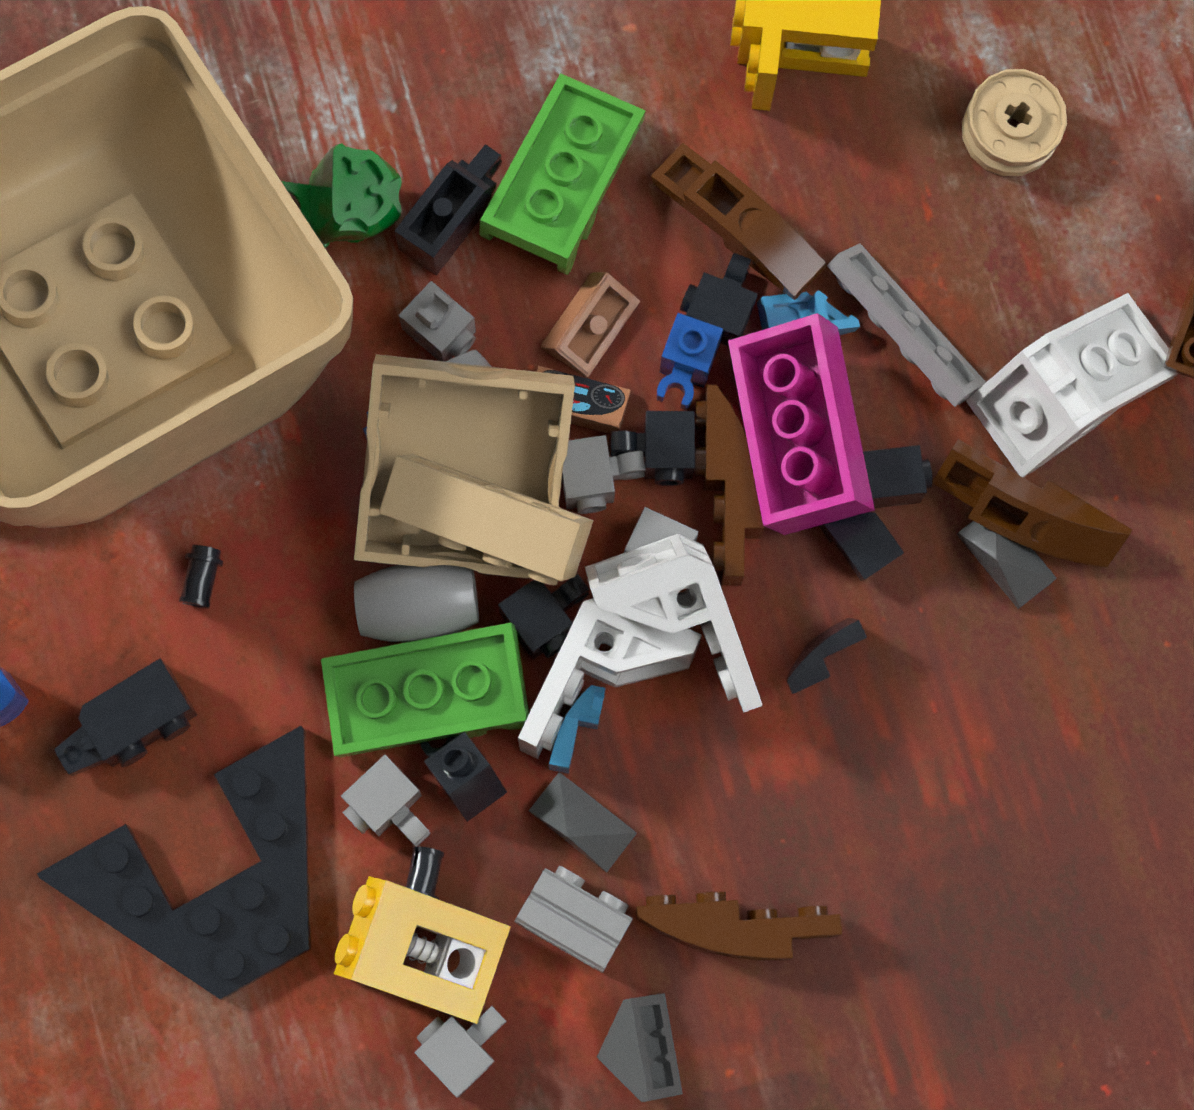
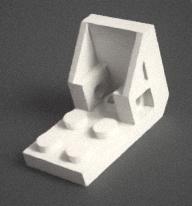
(1071, 383)
(647, 587)
(635, 655)

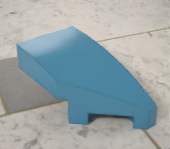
(782, 309)
(583, 713)

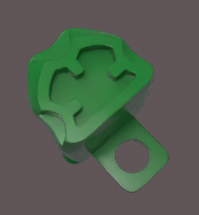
(349, 195)

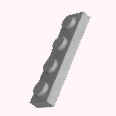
(907, 325)

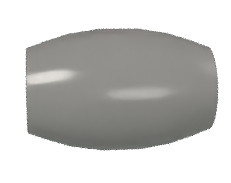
(415, 602)

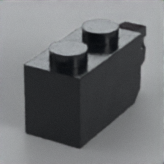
(448, 210)
(127, 720)

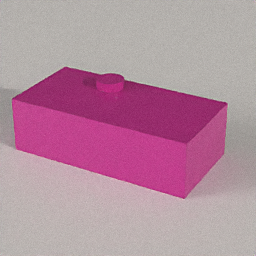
(800, 425)

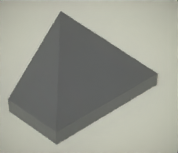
(1010, 564)
(582, 822)
(642, 1049)

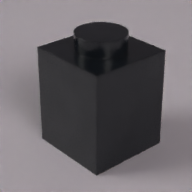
(897, 476)

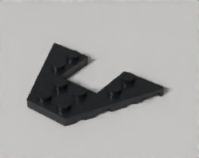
(241, 924)

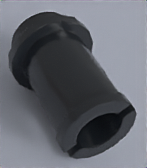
(200, 576)
(424, 870)

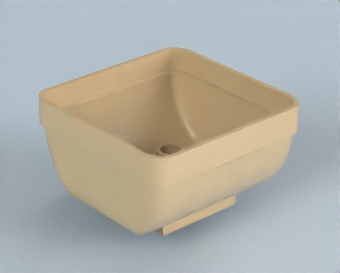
(145, 274)

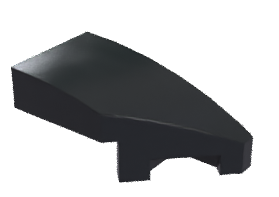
(863, 542)
(810, 666)

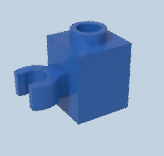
(688, 357)

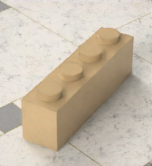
(486, 518)

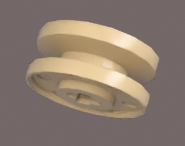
(1029, 101)

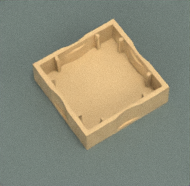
(467, 417)

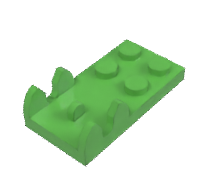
(562, 172)
(425, 690)

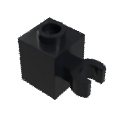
(722, 300)
(665, 445)
(541, 614)
(464, 775)

